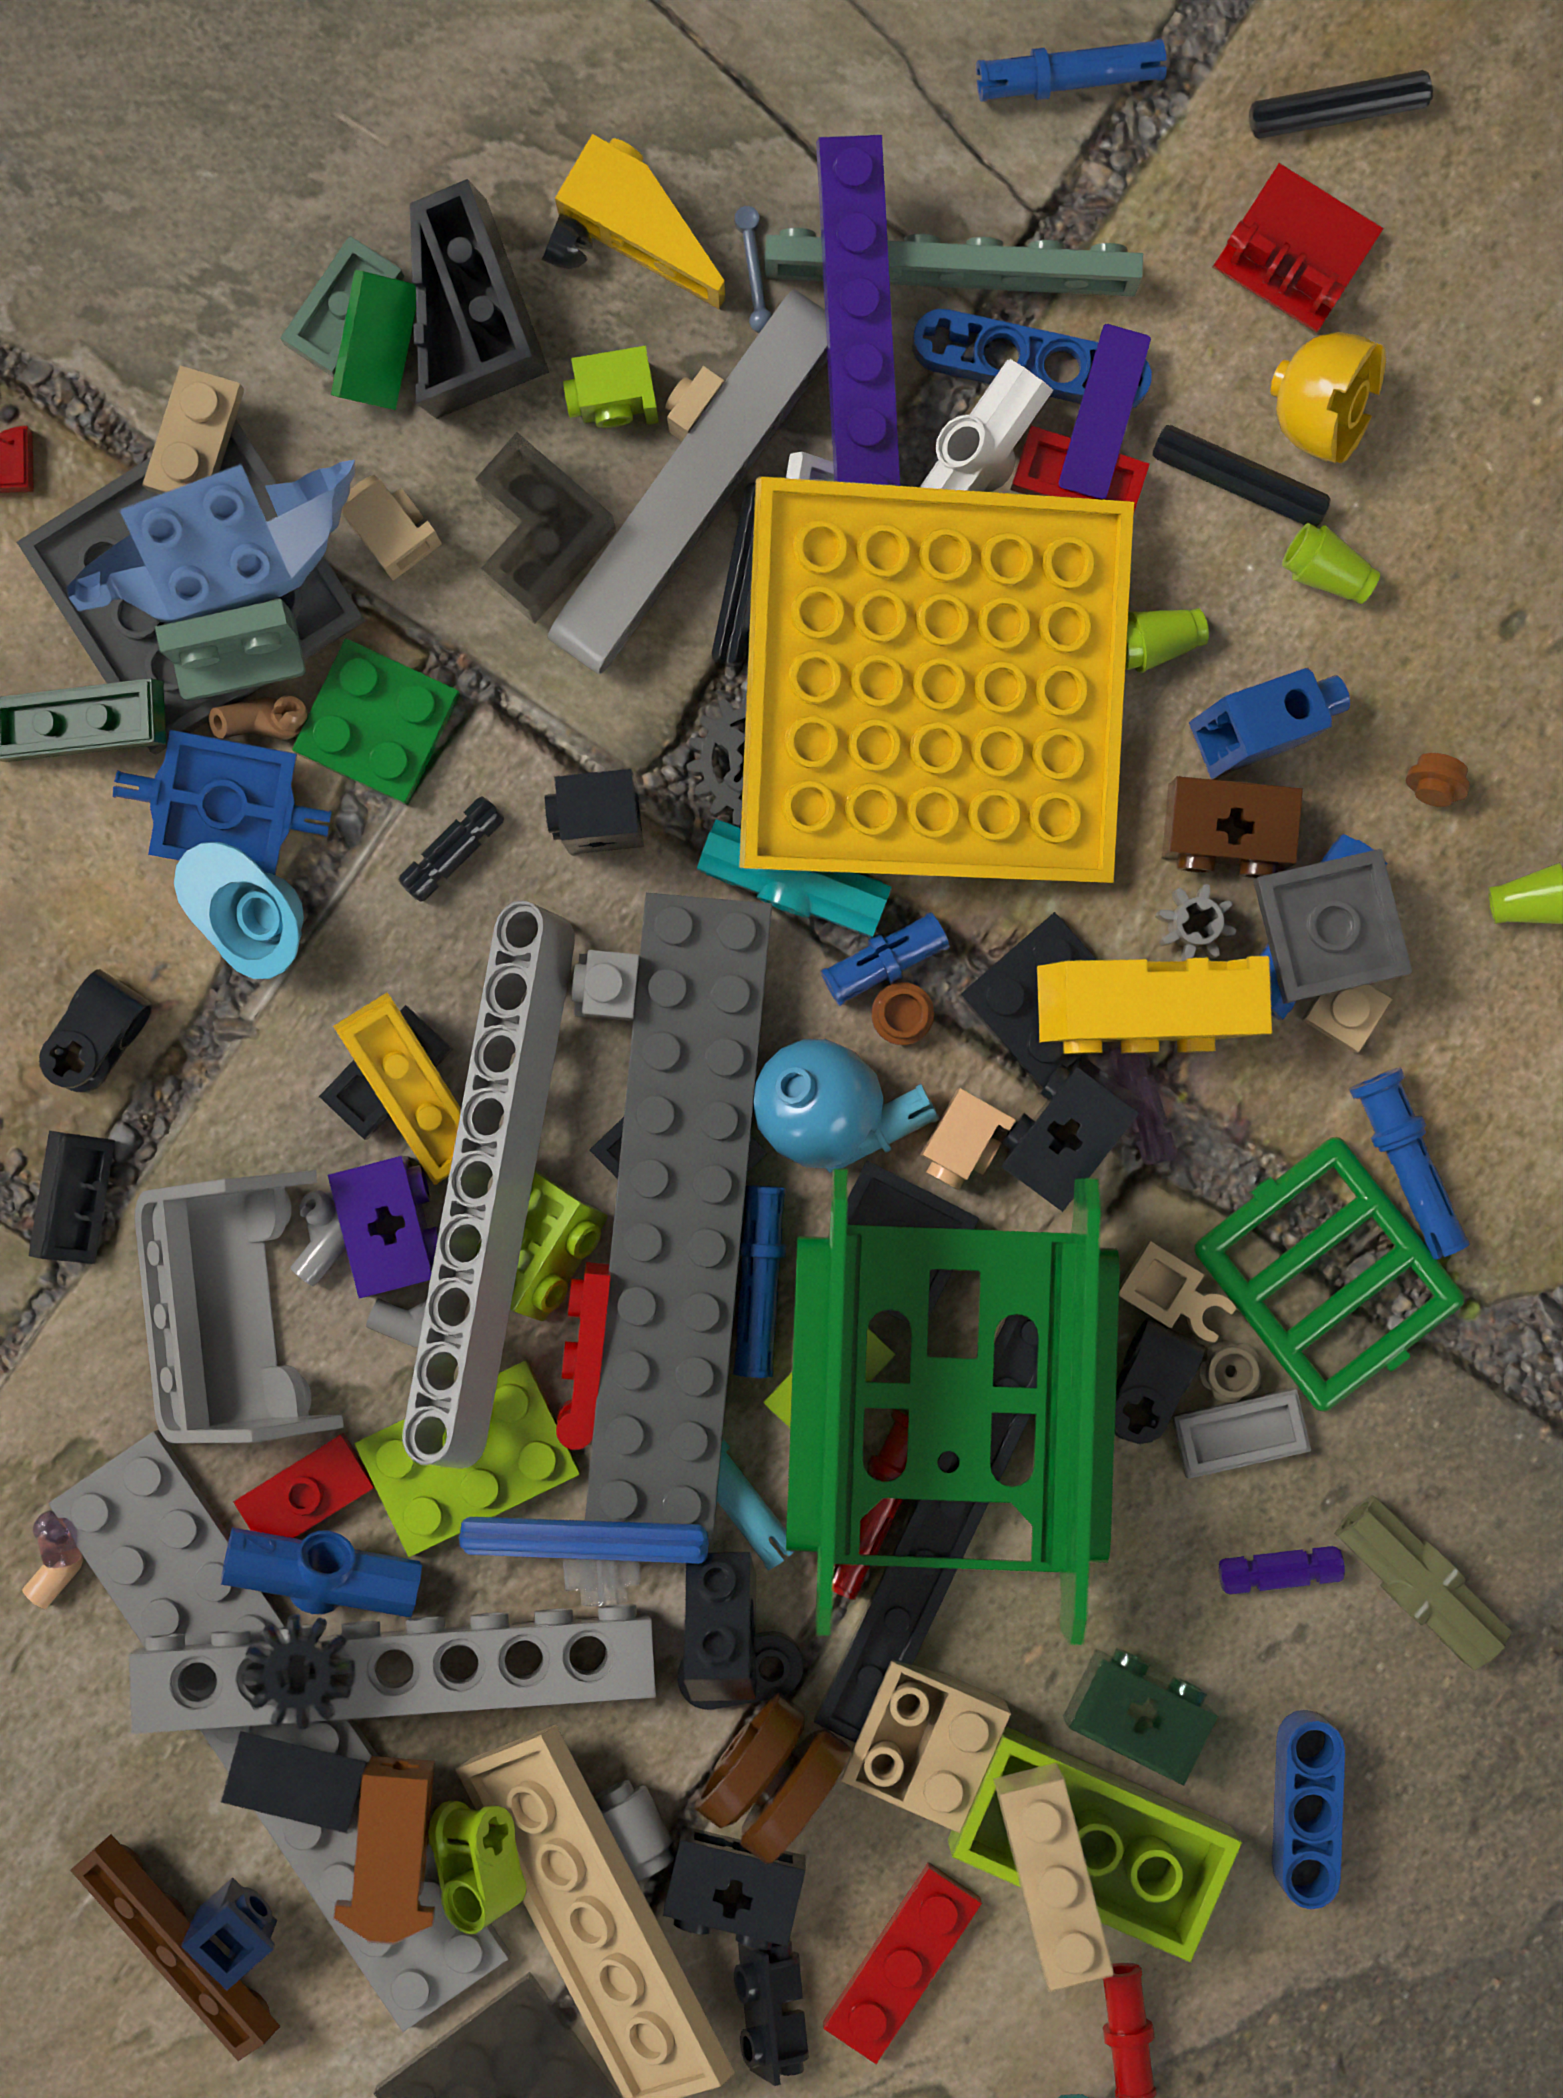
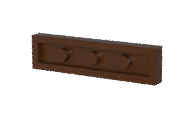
(158, 1929)

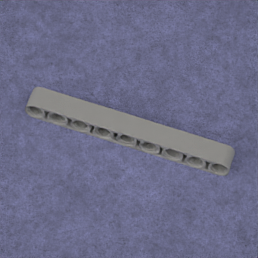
(495, 1214)

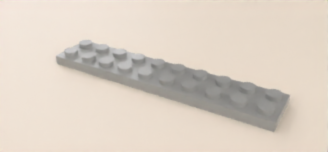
(163, 1567)

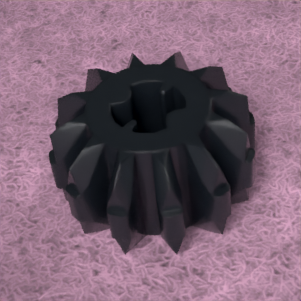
(316, 1685)

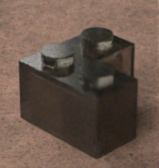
(555, 531)

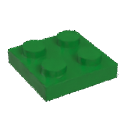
(376, 721)

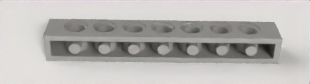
(625, 1673)

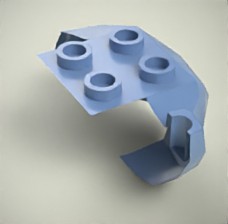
(212, 548)

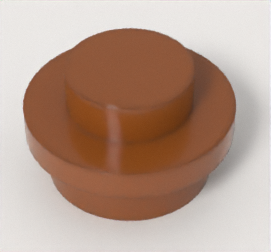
(1438, 779)
(902, 1013)

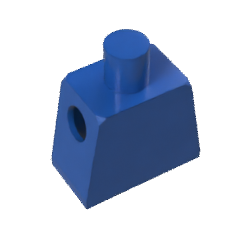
(1267, 720)

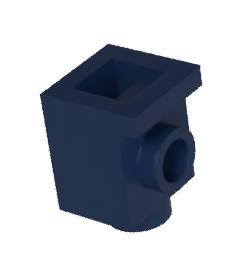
(241, 1923)

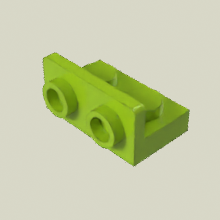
(554, 1242)

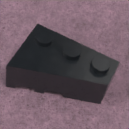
(468, 304)

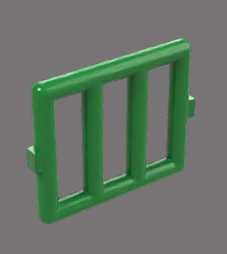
(1408, 1252)

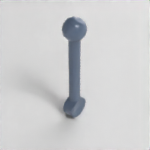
(747, 223)

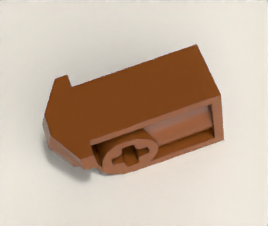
(391, 1852)

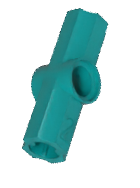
(833, 896)

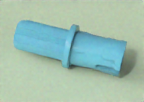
(897, 1120)

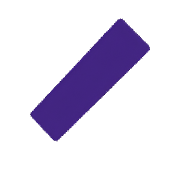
(1104, 411)

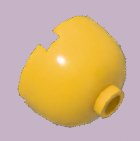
(1326, 393)

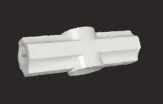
(978, 447)

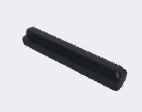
(1340, 104)
(1241, 476)
(734, 617)

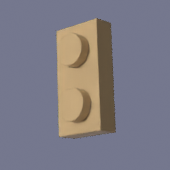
(193, 430)

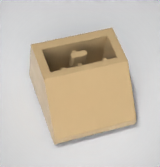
(927, 1743)

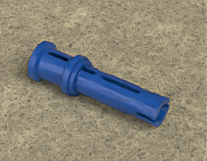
(1401, 1135)

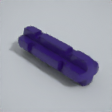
(1281, 1570)

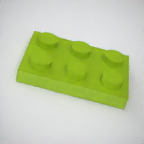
(516, 1465)

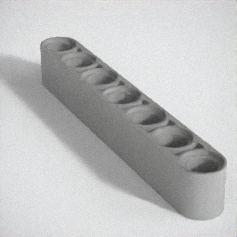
(694, 484)

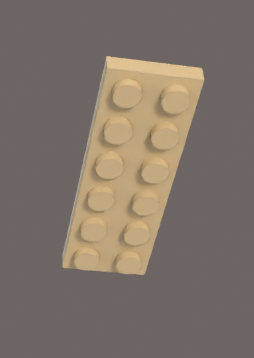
(598, 1922)

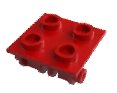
(1297, 247)

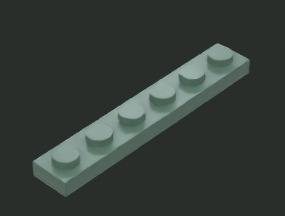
(974, 265)

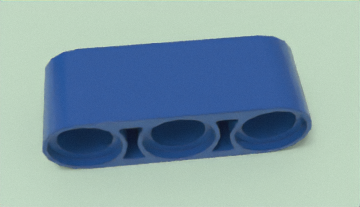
(1321, 1836)

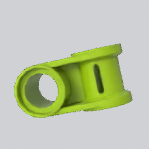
(480, 1869)

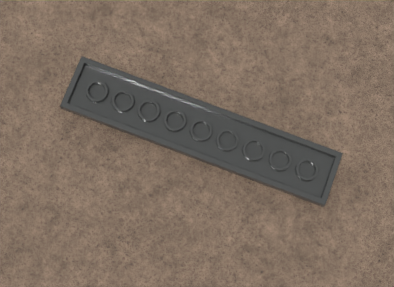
(679, 1211)

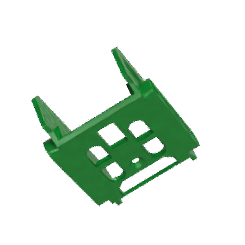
(1050, 1278)

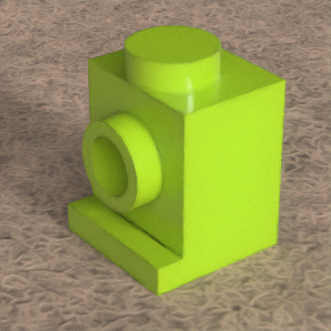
(611, 388)

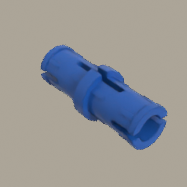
(885, 958)

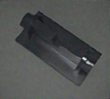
(772, 2040)

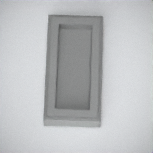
(1241, 1433)

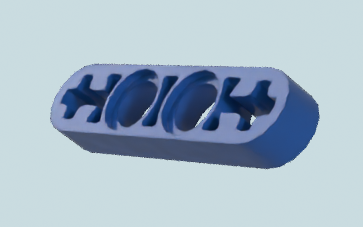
(1032, 345)

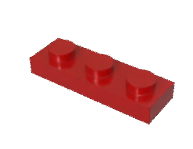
(901, 1963)

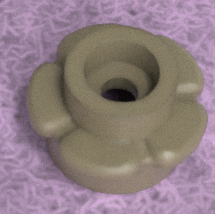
(1247, 1371)

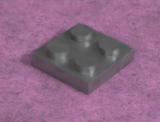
(1332, 926)

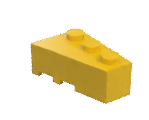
(1152, 1003)

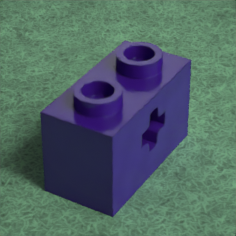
(360, 1203)

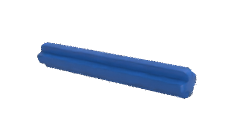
(584, 1539)

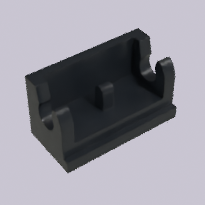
(294, 1782)

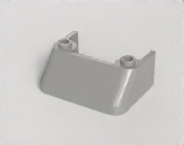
(213, 1312)

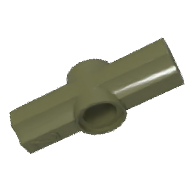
(1423, 1583)

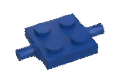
(224, 795)

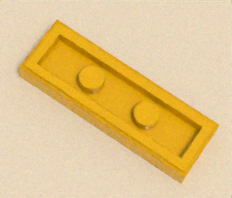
(404, 1082)

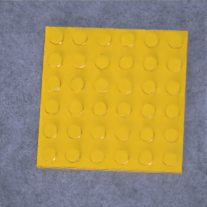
(935, 681)

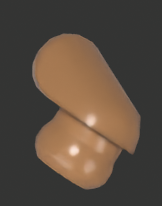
(262, 716)

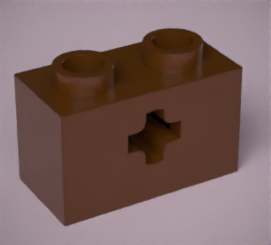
(1264, 811)

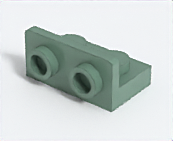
(233, 649)

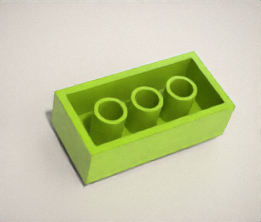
(1146, 1856)

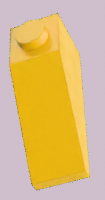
(633, 215)

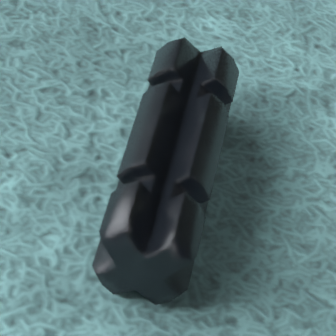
(451, 849)

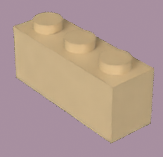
(1053, 1877)

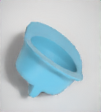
(240, 908)

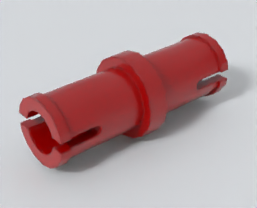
(1128, 2032)

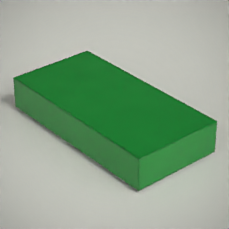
(375, 340)

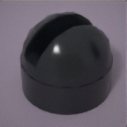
(566, 235)

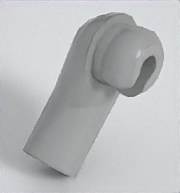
(324, 1234)
(397, 1322)

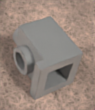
(605, 985)

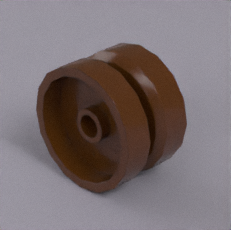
(780, 1783)

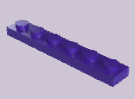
(858, 309)

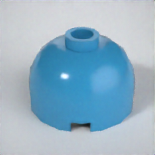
(817, 1102)

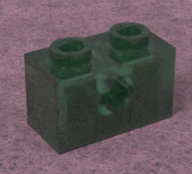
(1163, 1744)

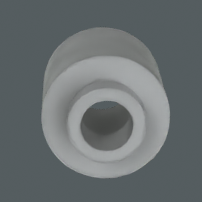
(636, 1828)

